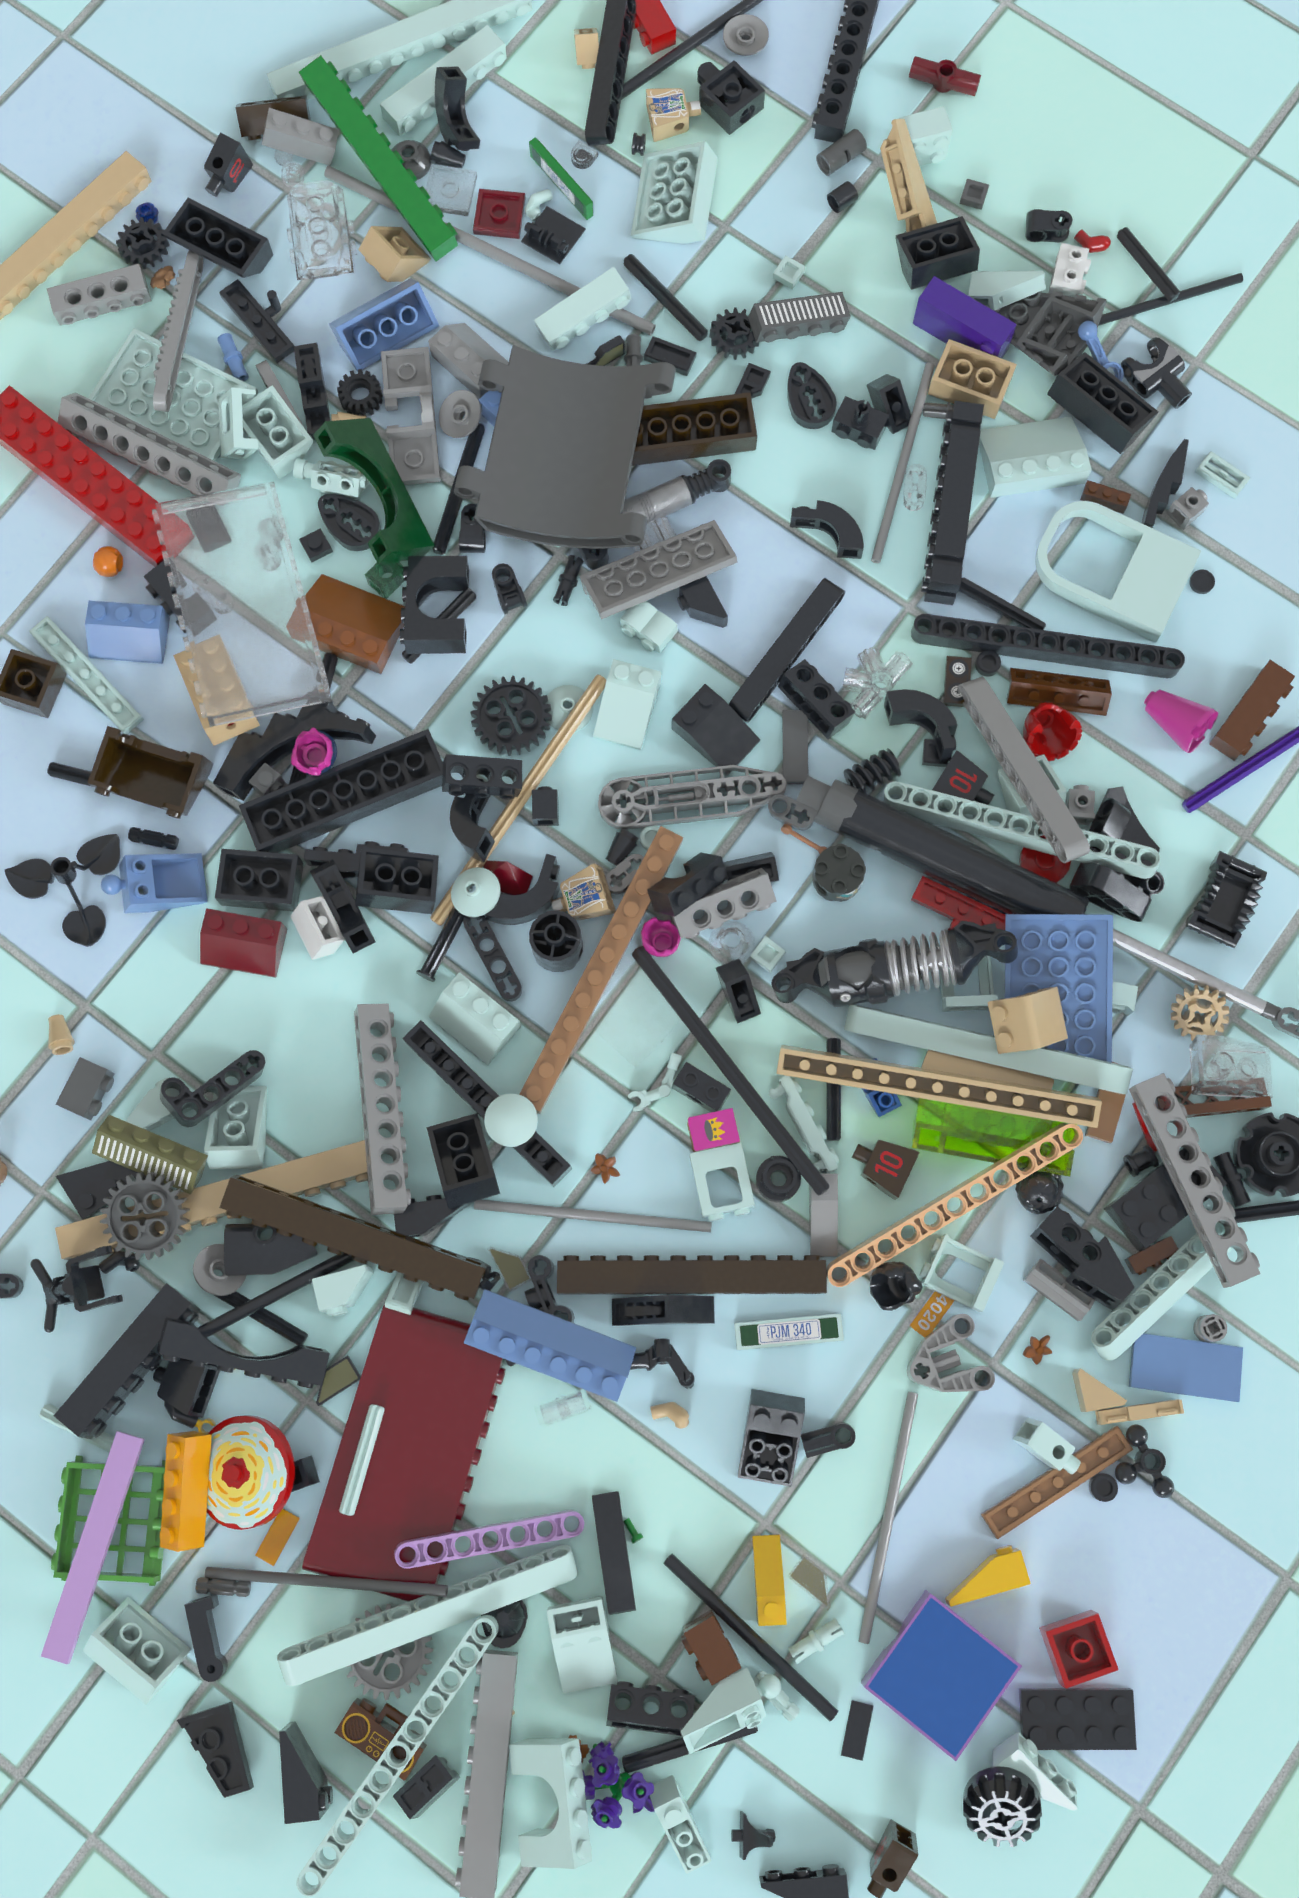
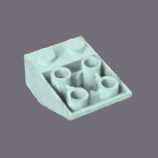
(582, 1644)

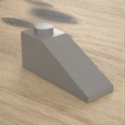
(824, 1219)

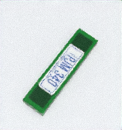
(561, 178)

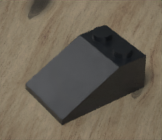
(714, 729)
(303, 1779)

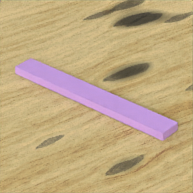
(92, 1548)

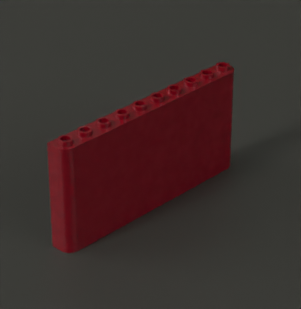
(423, 1455)

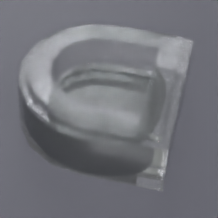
(583, 155)

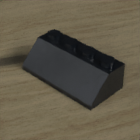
(219, 239)
(1102, 402)

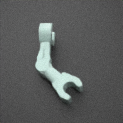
(662, 1091)

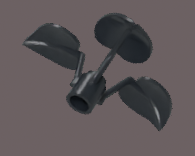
(33, 876)

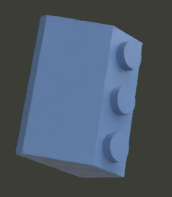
(126, 631)

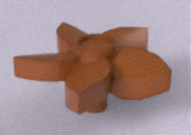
(605, 1167)
(1037, 1349)

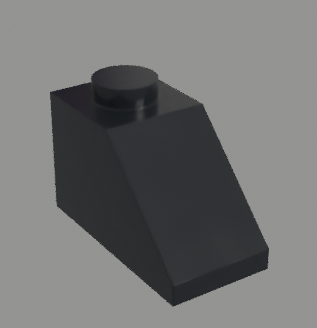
(890, 398)
(702, 602)
(738, 990)

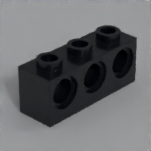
(817, 710)
(491, 768)
(635, 1716)

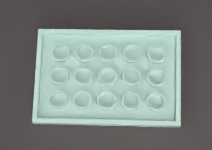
(194, 409)

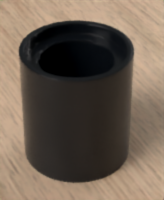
(842, 197)

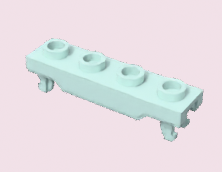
(801, 1113)

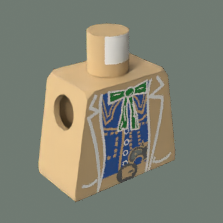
(669, 112)
(586, 895)

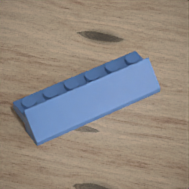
(550, 1345)

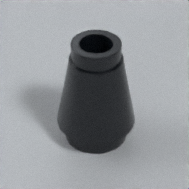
(447, 155)
(622, 845)

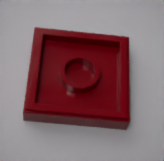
(499, 213)

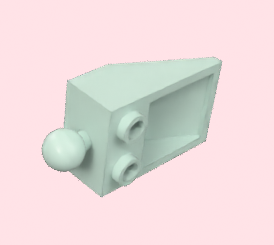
(729, 1708)

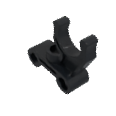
(541, 1294)

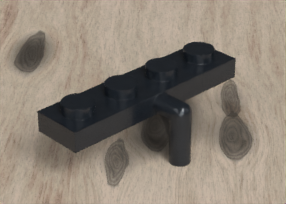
(259, 320)

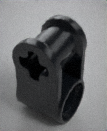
(1045, 225)
(471, 534)
(508, 592)

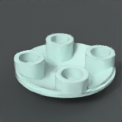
(511, 1120)

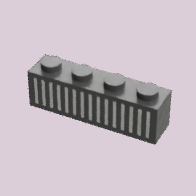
(799, 317)

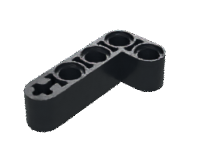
(216, 1084)

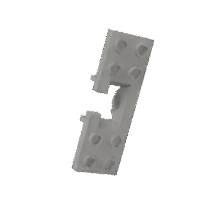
(411, 447)

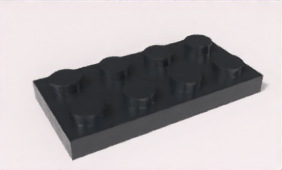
(1078, 1718)

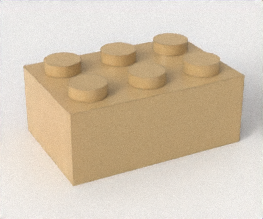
(971, 377)

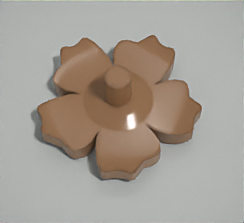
(162, 277)

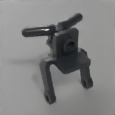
(75, 1287)

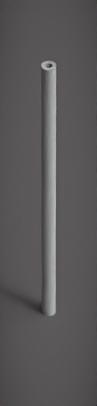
(902, 463)
(592, 1215)
(888, 1518)

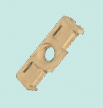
(1139, 1411)

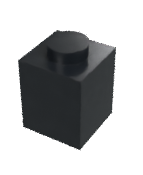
(545, 806)

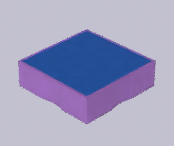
(941, 1675)

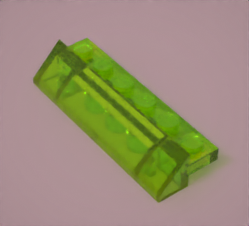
(983, 1134)

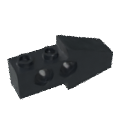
(1101, 1276)

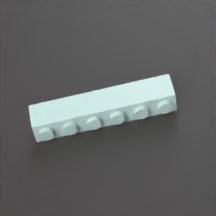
(417, 98)

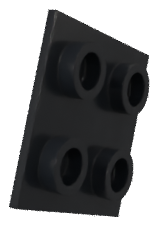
(552, 234)

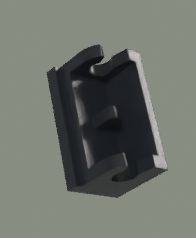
(425, 1787)

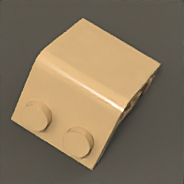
(1028, 1021)

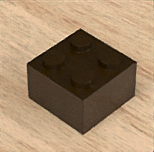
(30, 683)

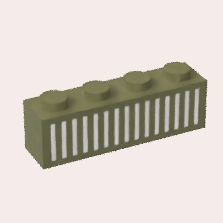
(149, 1153)

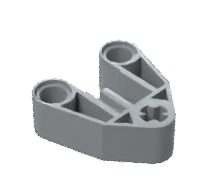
(940, 1338)

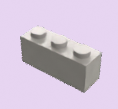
(300, 136)

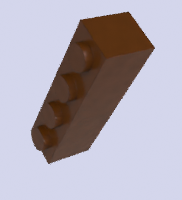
(1252, 709)

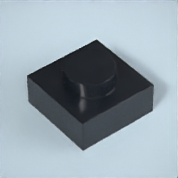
(315, 545)

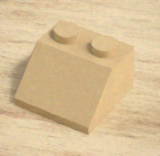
(393, 253)

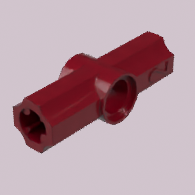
(944, 76)

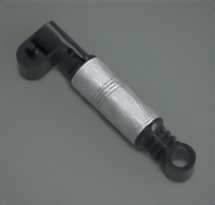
(668, 499)

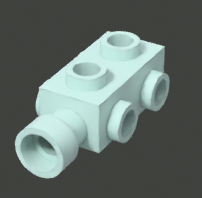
(326, 481)

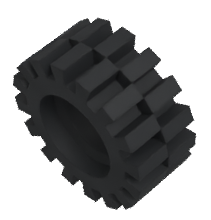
(360, 381)

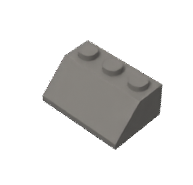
(462, 354)

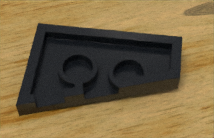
(91, 1184)
(220, 1744)

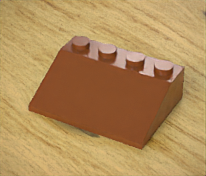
(354, 622)

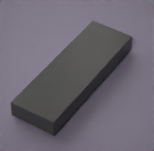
(795, 746)

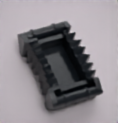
(1227, 899)

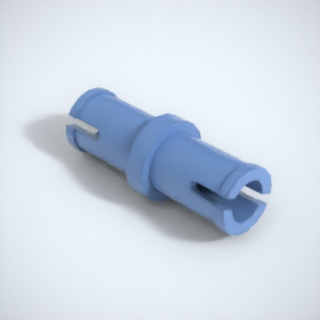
(232, 357)

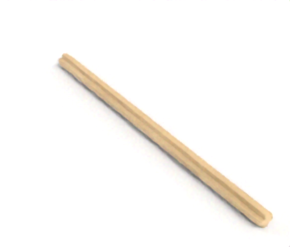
(530, 783)

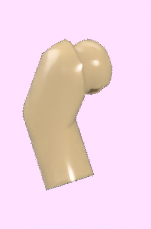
(672, 1411)

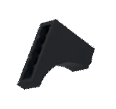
(663, 1310)

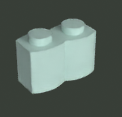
(648, 625)

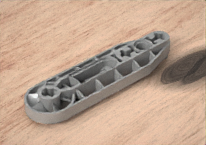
(706, 795)

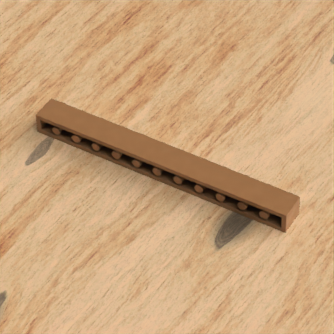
(600, 969)

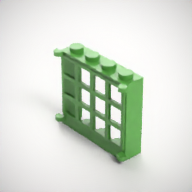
(68, 1508)

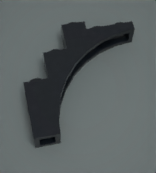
(278, 741)

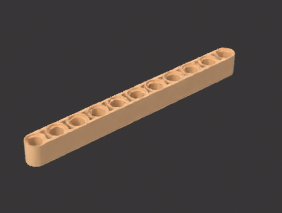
(967, 1203)

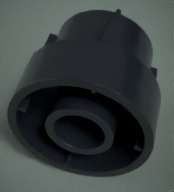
(768, 1189)

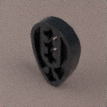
(799, 403)
(348, 508)

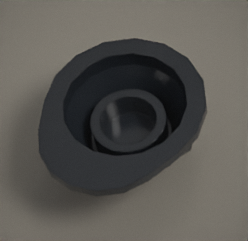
(511, 1624)

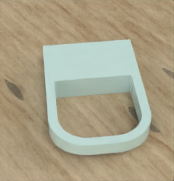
(1149, 583)

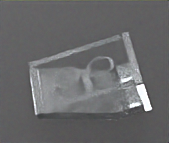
(1229, 1067)

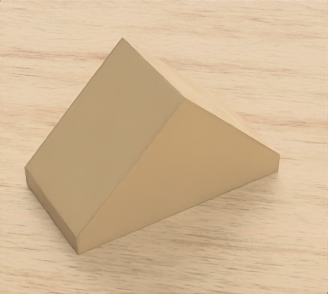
(1093, 1394)

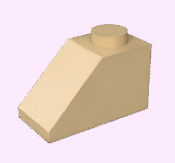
(586, 47)

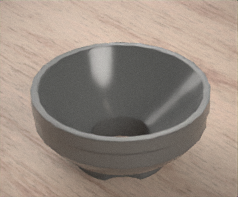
(419, 162)

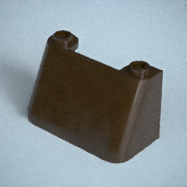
(149, 773)

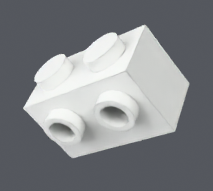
(1069, 270)
(317, 927)

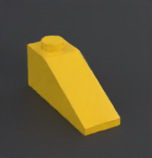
(993, 1576)
(769, 1580)

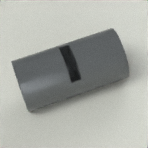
(841, 152)

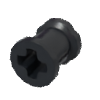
(1141, 1160)

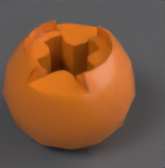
(107, 561)

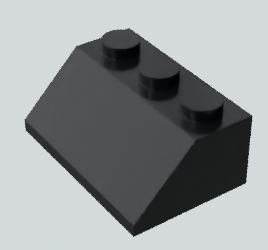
(937, 251)
(397, 880)

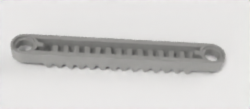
(176, 331)

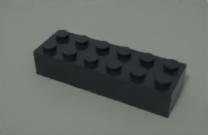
(124, 1366)

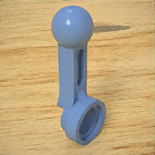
(1088, 332)

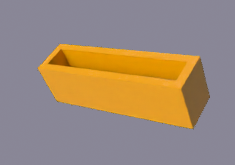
(185, 1491)

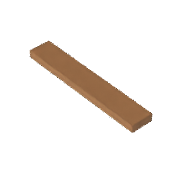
(1055, 1483)

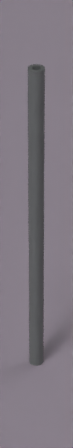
(327, 1581)

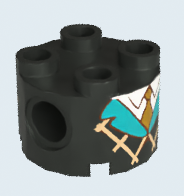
(838, 873)

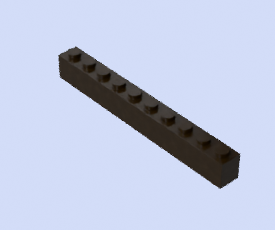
(353, 1236)
(691, 1276)

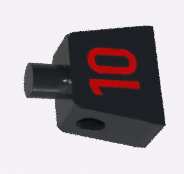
(226, 165)
(964, 780)

